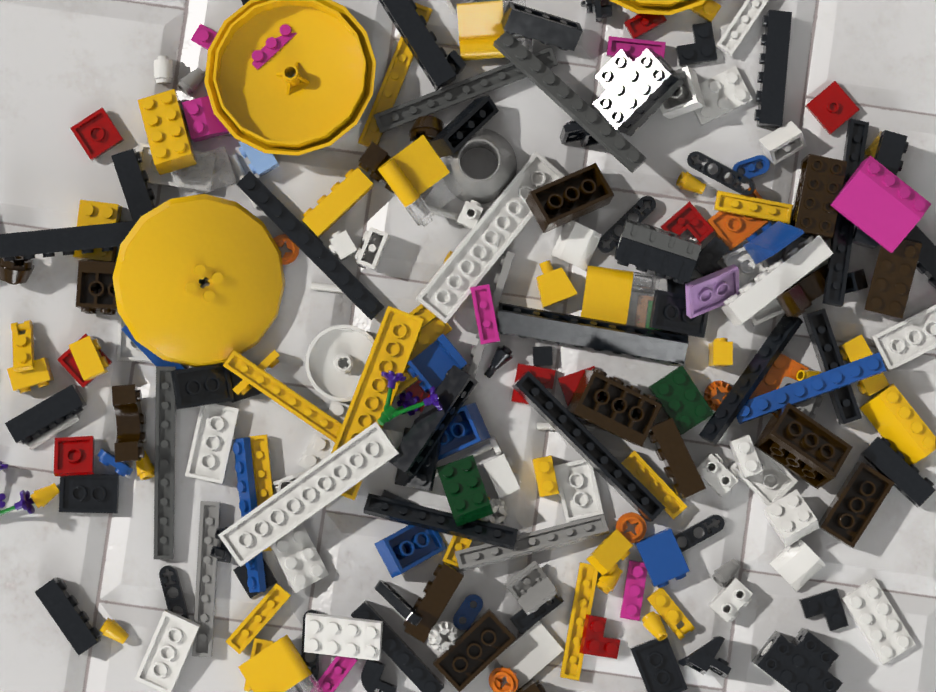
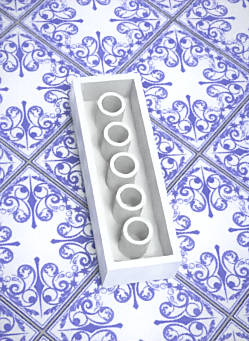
(772, 283)

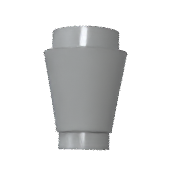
(191, 81)
(726, 572)

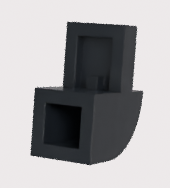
(371, 677)

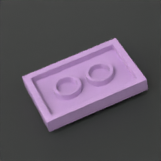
(711, 291)

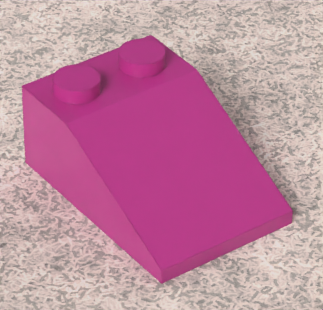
(202, 120)

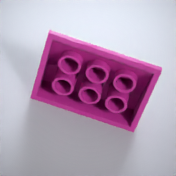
(880, 204)

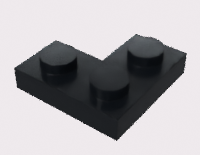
(702, 49)
(710, 256)
(827, 603)

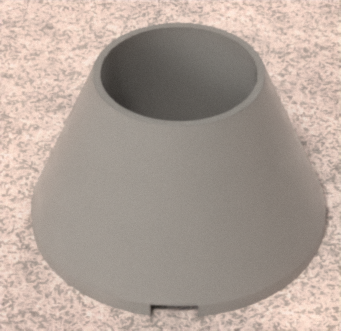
(490, 188)

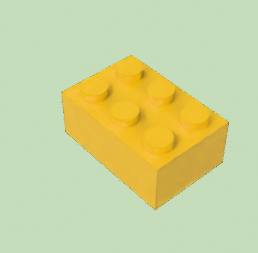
(94, 214)

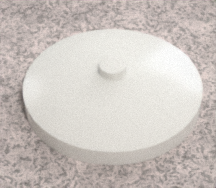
(337, 360)

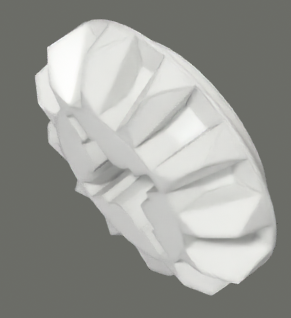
(497, 506)
(445, 628)

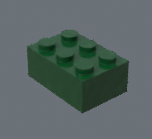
(681, 399)
(465, 490)

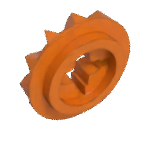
(289, 257)
(710, 392)
(632, 518)
(495, 680)

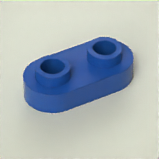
(750, 168)
(108, 458)
(467, 612)

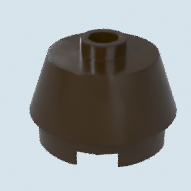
(427, 126)
(16, 271)

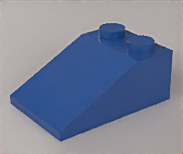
(771, 240)
(463, 431)
(409, 548)

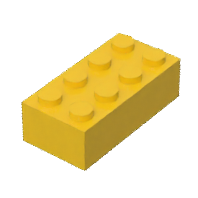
(167, 132)

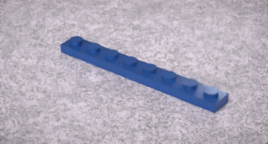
(812, 387)
(247, 503)

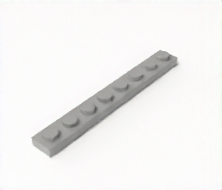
(500, 280)
(533, 542)
(206, 579)

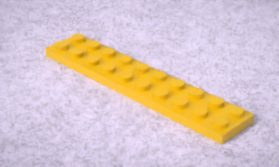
(389, 353)

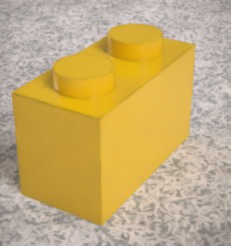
(721, 352)
(88, 357)
(24, 380)
(545, 476)
(609, 552)

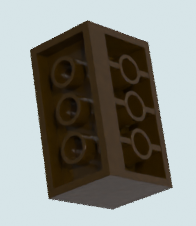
(816, 189)
(90, 278)
(614, 419)
(803, 446)

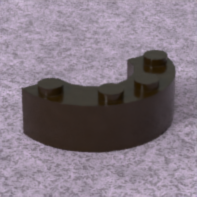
(372, 159)
(802, 293)
(129, 423)

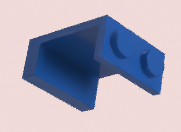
(434, 363)
(662, 557)

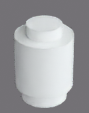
(163, 70)

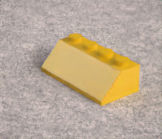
(899, 424)

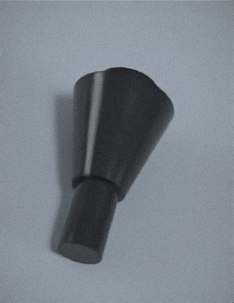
(501, 357)

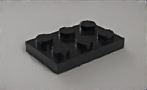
(670, 315)
(202, 386)
(425, 476)
(89, 493)
(658, 666)

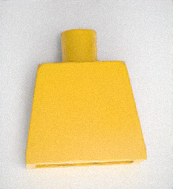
(553, 285)

